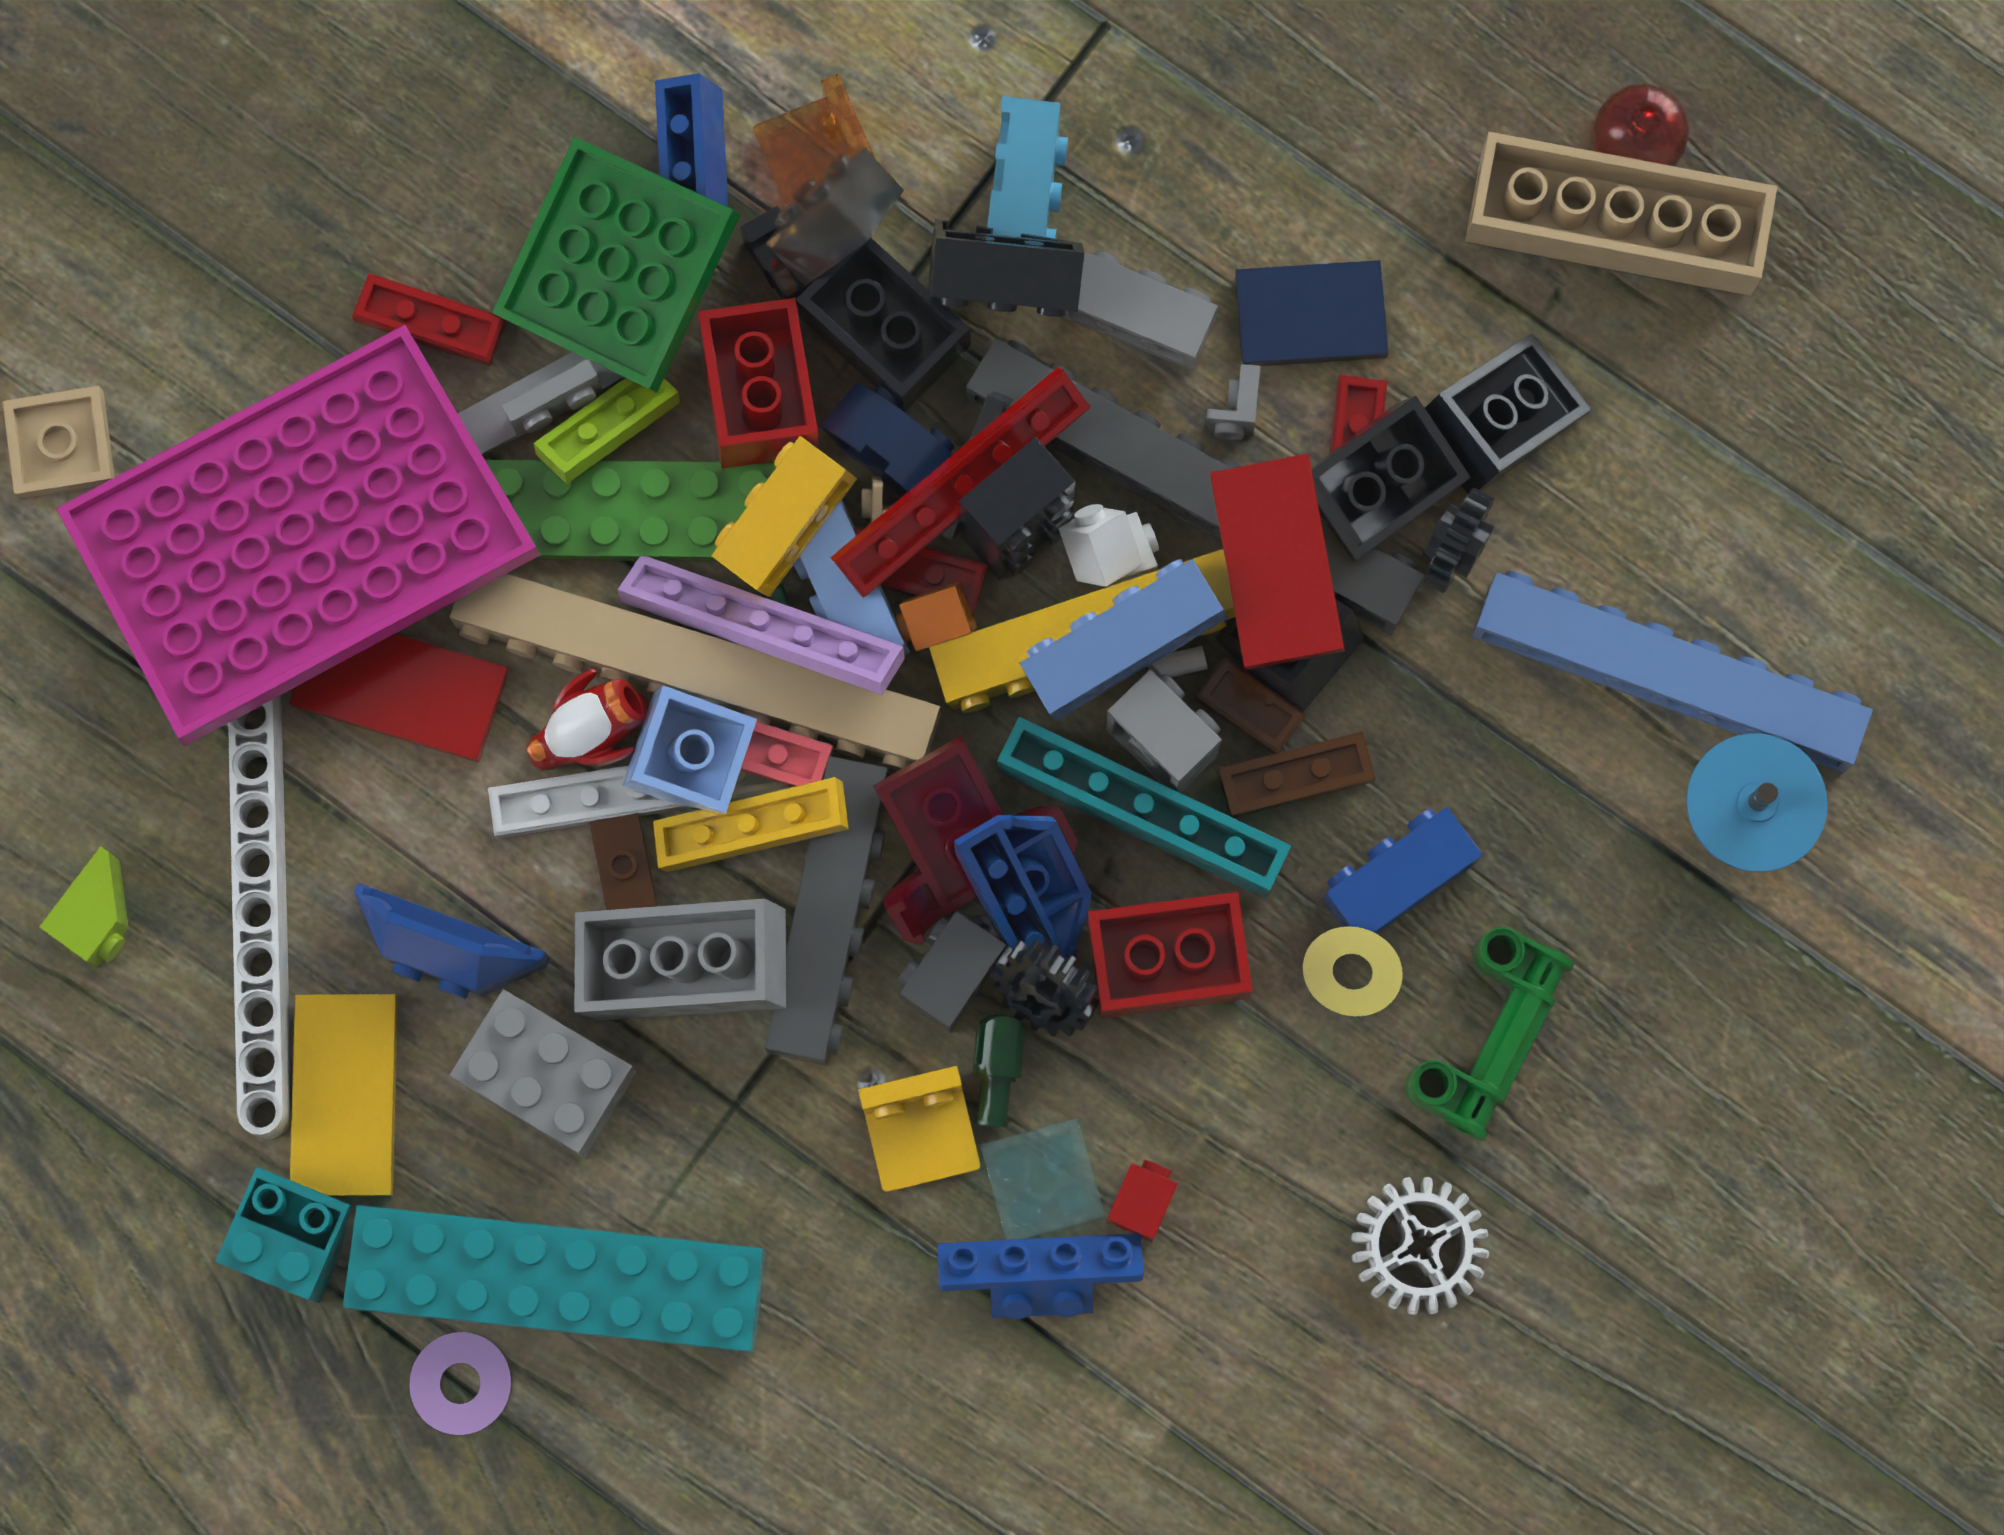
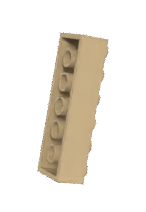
(1621, 213)

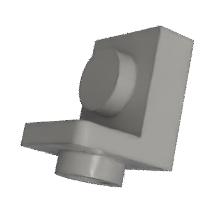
(1243, 398)

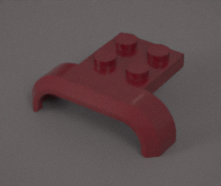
(931, 808)

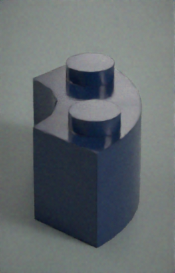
(885, 438)

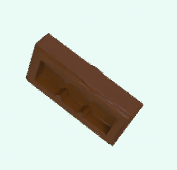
(1250, 706)
(623, 863)

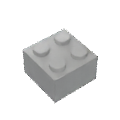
(1164, 731)

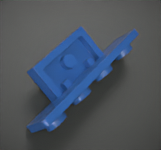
(1040, 1273)

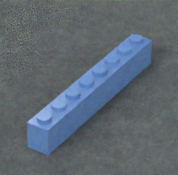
(1669, 670)

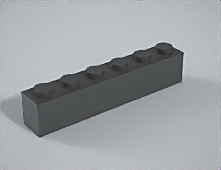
(826, 921)

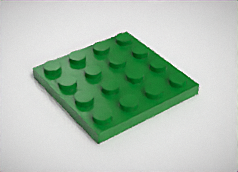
(616, 263)

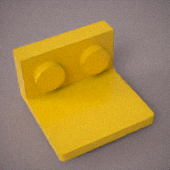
(920, 1129)

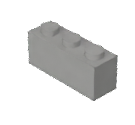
(1143, 310)

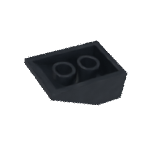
(1506, 411)
(1385, 476)

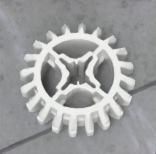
(1431, 1266)

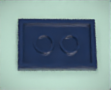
(1311, 313)

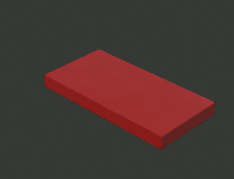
(1277, 561)
(411, 695)

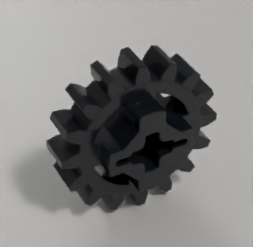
(1458, 540)
(1044, 988)

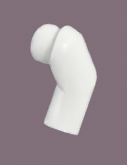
(1180, 662)

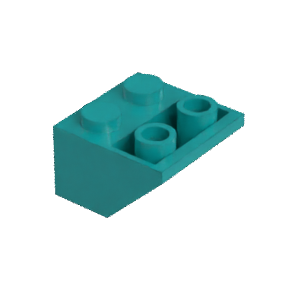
(286, 1235)

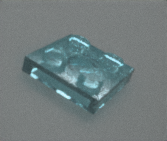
(1042, 1180)

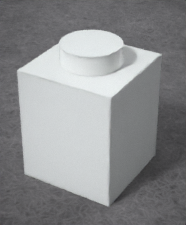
(1100, 545)

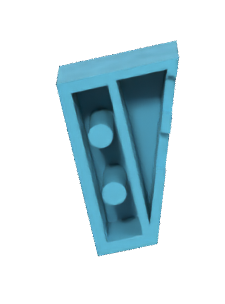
(1026, 168)

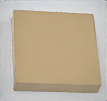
(58, 442)

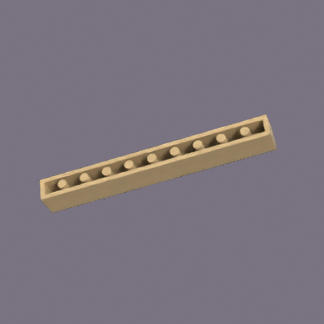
(660, 654)

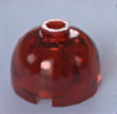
(1642, 125)

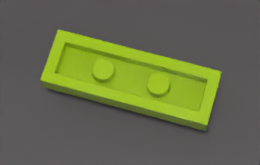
(603, 426)

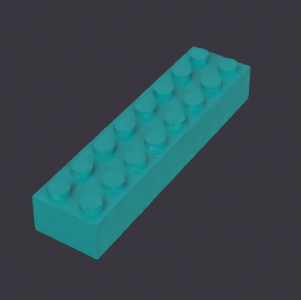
(555, 1279)

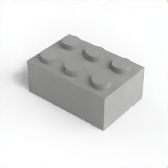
(543, 1073)

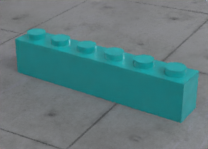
(1142, 807)

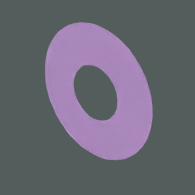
(493, 1391)

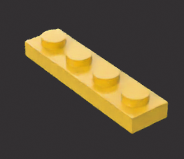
(751, 825)

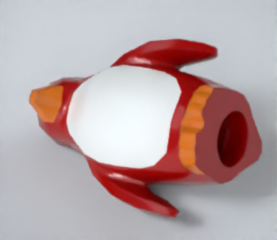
(588, 724)

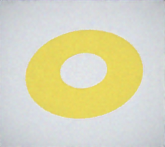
(1352, 940)

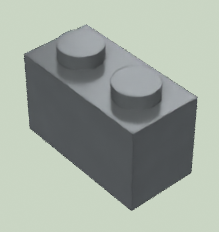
(951, 970)

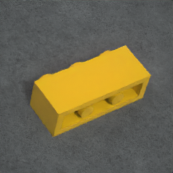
(782, 516)

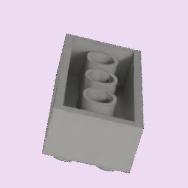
(680, 960)

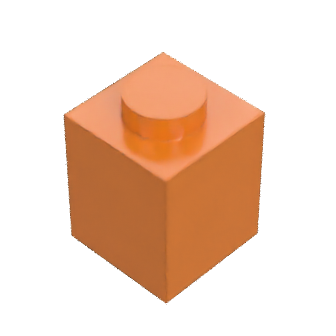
(936, 616)

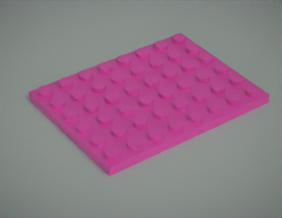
(296, 534)

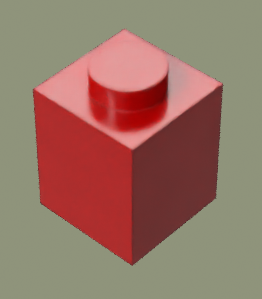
(1143, 1200)

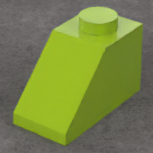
(92, 911)

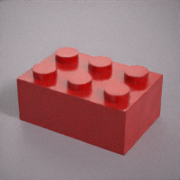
(757, 380)
(1169, 955)

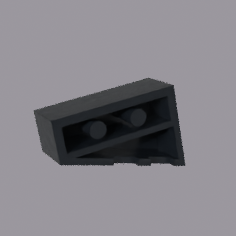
(1005, 270)

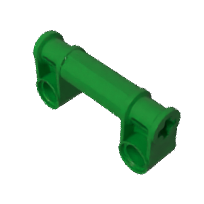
(1506, 1042)

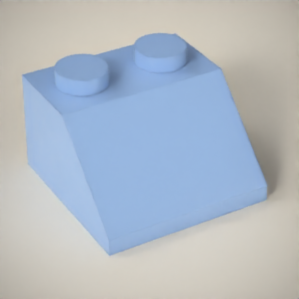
(689, 751)

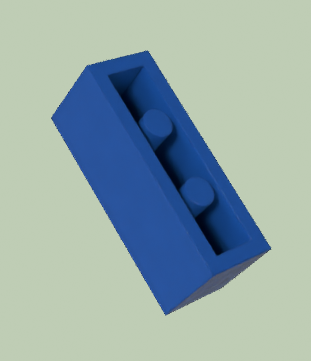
(692, 135)
(1402, 872)

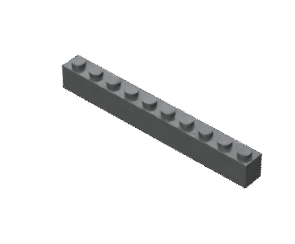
(1178, 480)

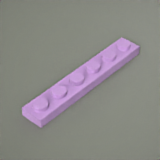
(761, 624)

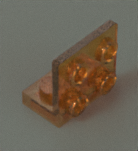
(810, 138)

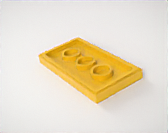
(344, 1094)

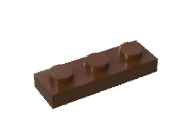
(1296, 775)

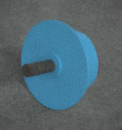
(1756, 802)

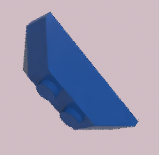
(1026, 881)
(445, 947)

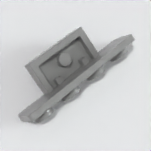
(536, 401)

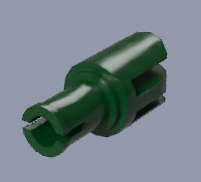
(997, 1064)

